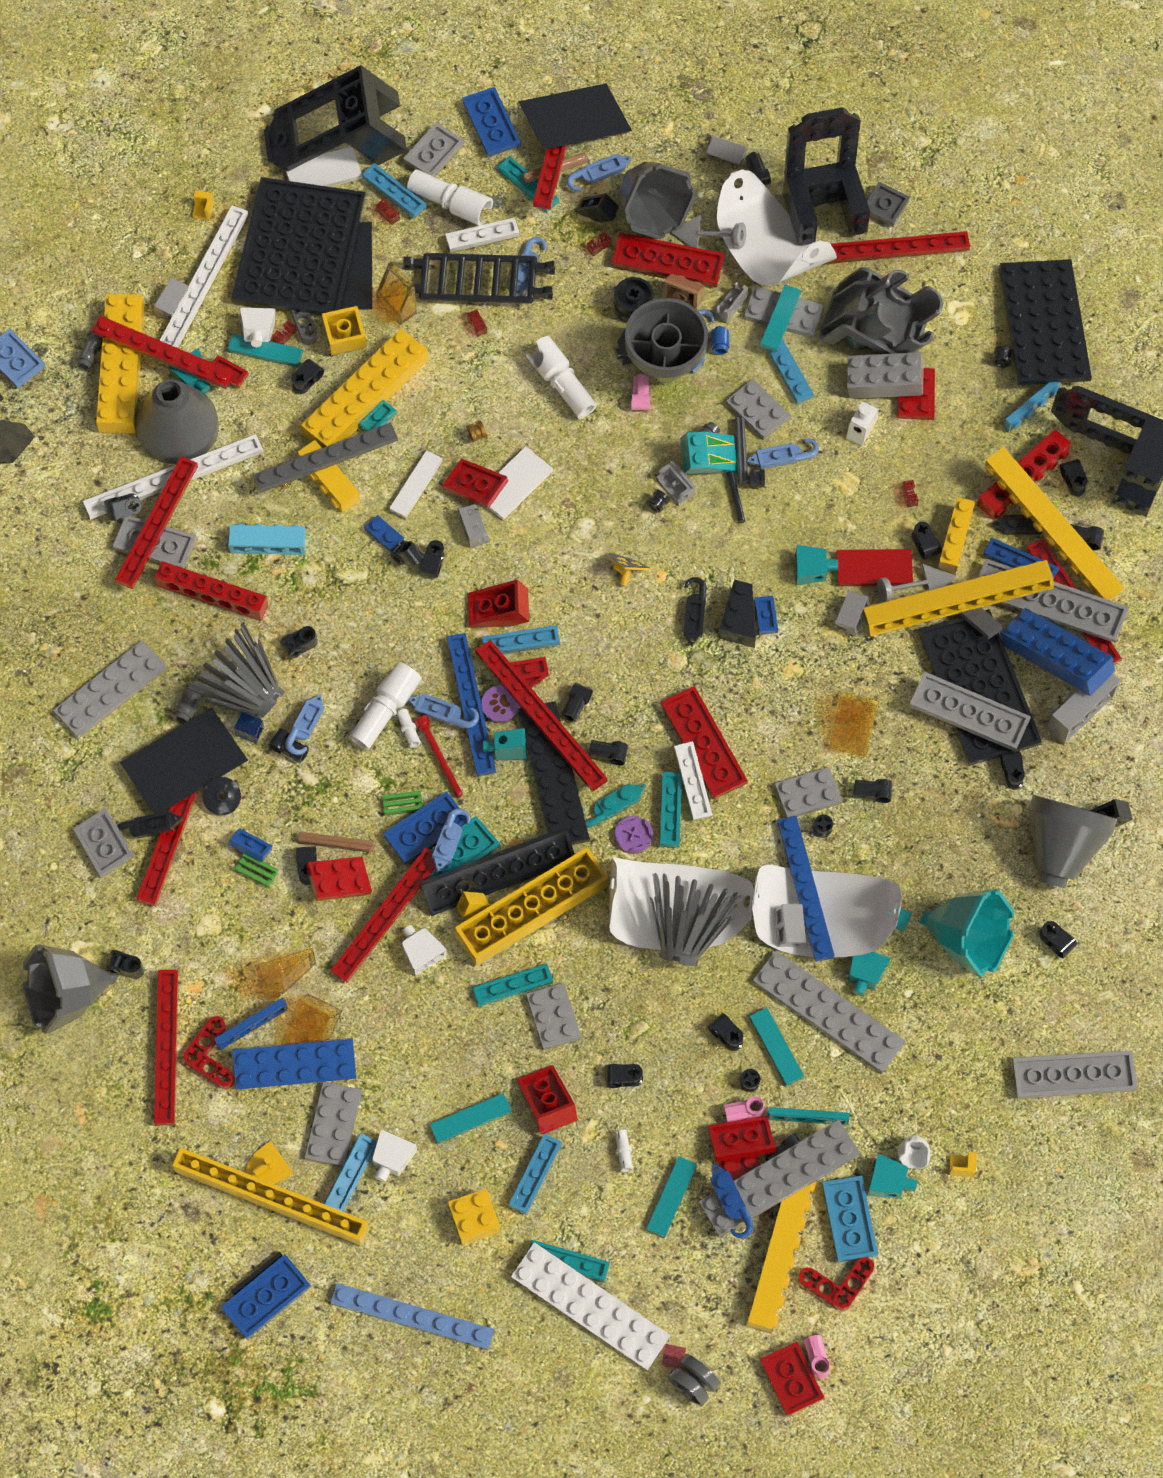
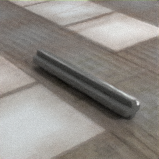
(741, 450)

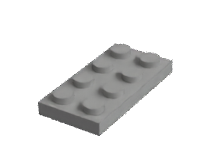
(804, 318)
(172, 546)
(333, 1124)

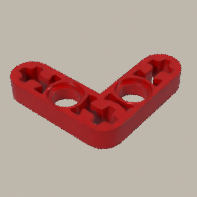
(203, 1059)
(836, 1291)

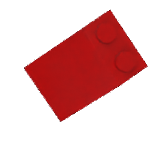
(499, 605)
(547, 1099)

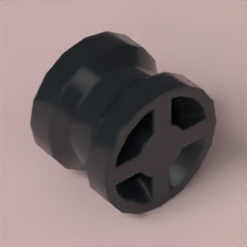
(1002, 356)
(756, 478)
(657, 501)
(826, 823)
(752, 1077)

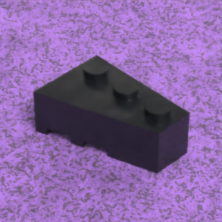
(739, 616)

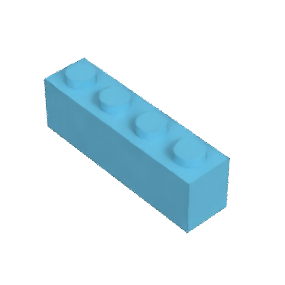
(267, 539)

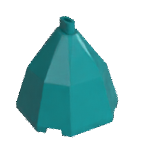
(973, 929)

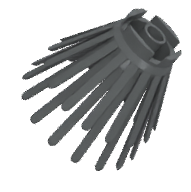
(246, 689)
(691, 930)

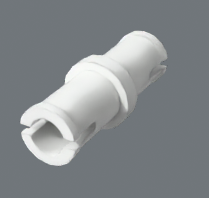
(408, 728)
(623, 1150)

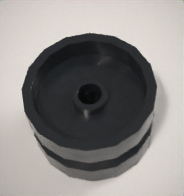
(630, 295)

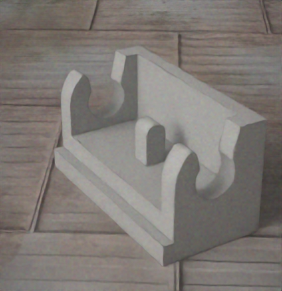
(727, 151)
(170, 299)
(731, 303)
(676, 483)
(473, 526)
(852, 613)
(790, 925)

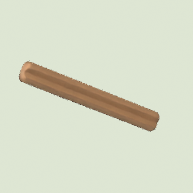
(567, 164)
(335, 841)

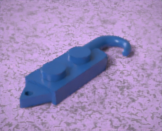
(731, 1200)

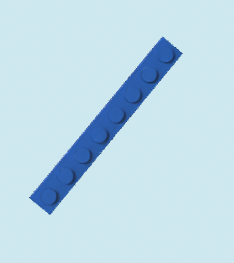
(469, 699)
(805, 889)

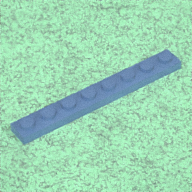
(412, 1316)

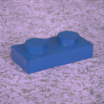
(384, 533)
(766, 615)
(250, 845)

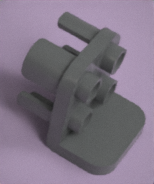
(881, 312)

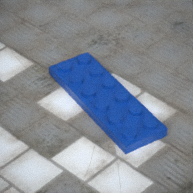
(294, 1063)

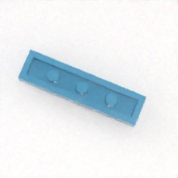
(394, 190)
(791, 373)
(1029, 406)
(525, 639)
(351, 1172)
(535, 1174)

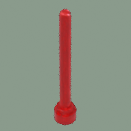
(423, 724)

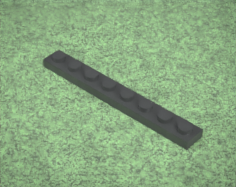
(325, 457)

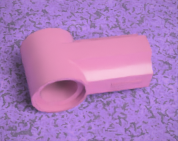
(640, 394)
(742, 1110)
(817, 1355)

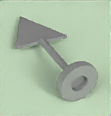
(690, 233)
(934, 579)

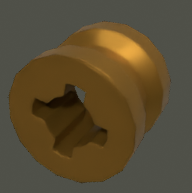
(476, 431)

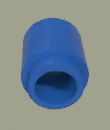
(720, 340)

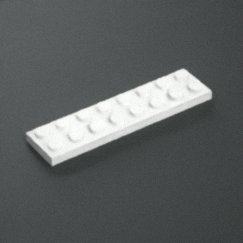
(591, 1306)

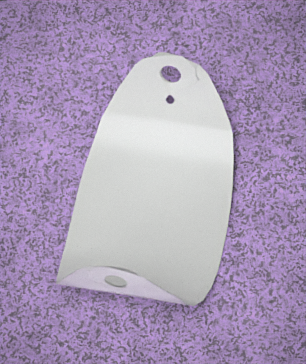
(770, 243)
(633, 884)
(851, 904)

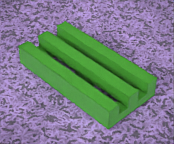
(399, 796)
(242, 862)

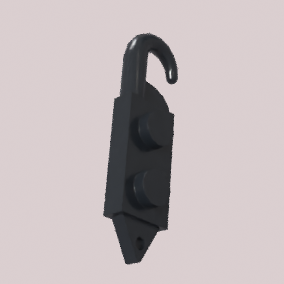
(1016, 525)
(695, 611)
(151, 824)

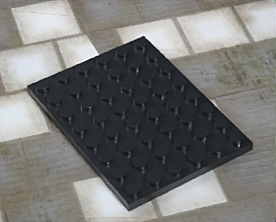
(298, 246)

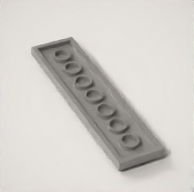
(1069, 607)
(829, 1012)
(785, 1175)

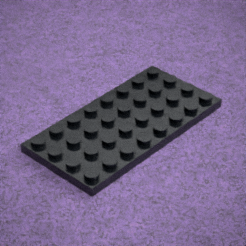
(1045, 322)
(981, 666)

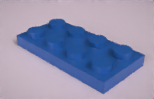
(491, 121)
(422, 828)
(266, 1296)

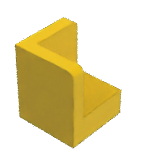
(203, 205)
(471, 904)
(963, 1165)

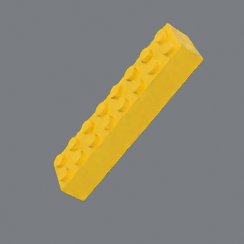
(120, 368)
(365, 389)
(531, 906)

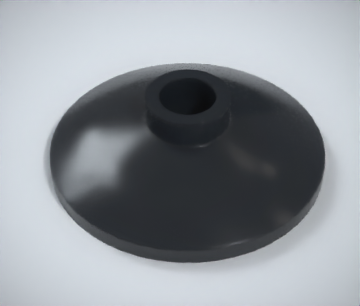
(211, 796)

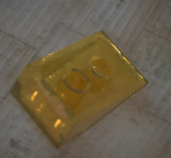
(396, 295)
(854, 723)
(282, 973)
(311, 1021)

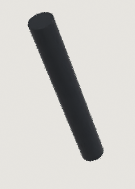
(735, 496)
(256, 1273)

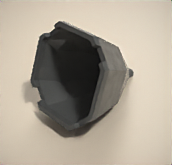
(656, 198)
(61, 986)

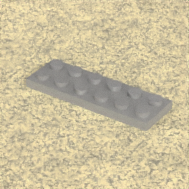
(110, 689)
(969, 711)
(1074, 1074)

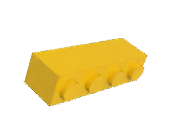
(332, 482)
(956, 535)

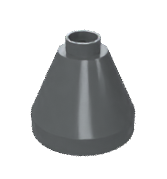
(666, 338)
(176, 422)
(1065, 838)

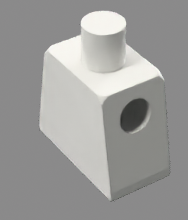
(257, 325)
(865, 419)
(421, 949)
(392, 1155)

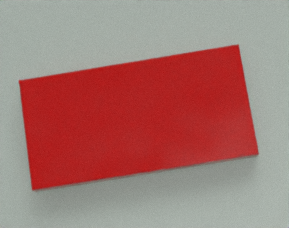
(866, 566)

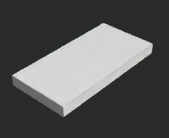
(328, 169)
(524, 474)

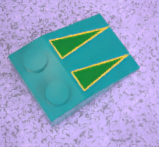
(708, 453)

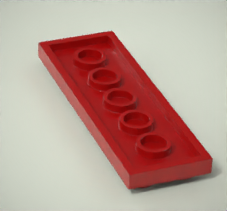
(667, 258)
(696, 725)

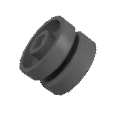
(694, 1380)

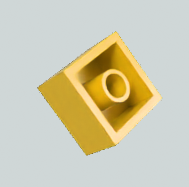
(344, 330)
(474, 1216)

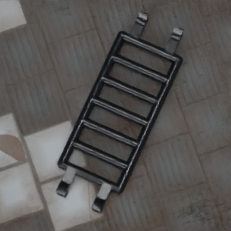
(421, 289)

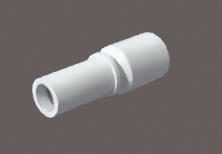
(460, 200)
(555, 368)
(391, 694)

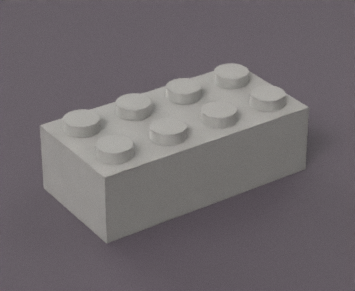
(885, 375)
(1079, 709)

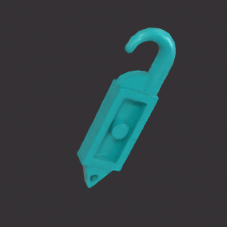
(616, 803)

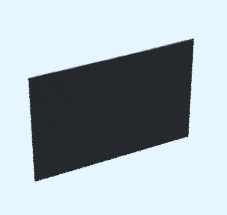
(575, 116)
(359, 280)
(183, 761)

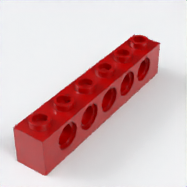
(1053, 442)
(211, 591)

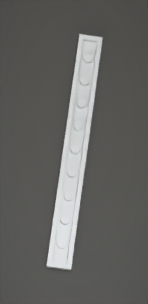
(204, 276)
(156, 482)

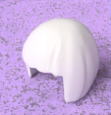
(914, 1152)

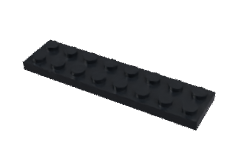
(554, 782)
(498, 870)

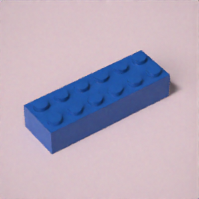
(1058, 651)

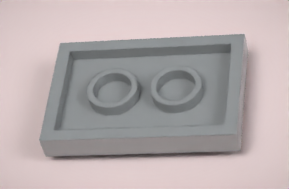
(434, 150)
(758, 409)
(808, 793)
(103, 842)
(553, 1016)

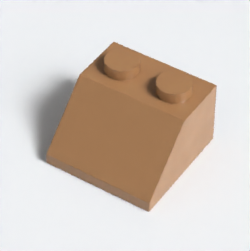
(685, 290)

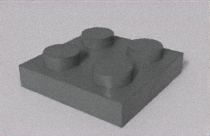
(887, 204)

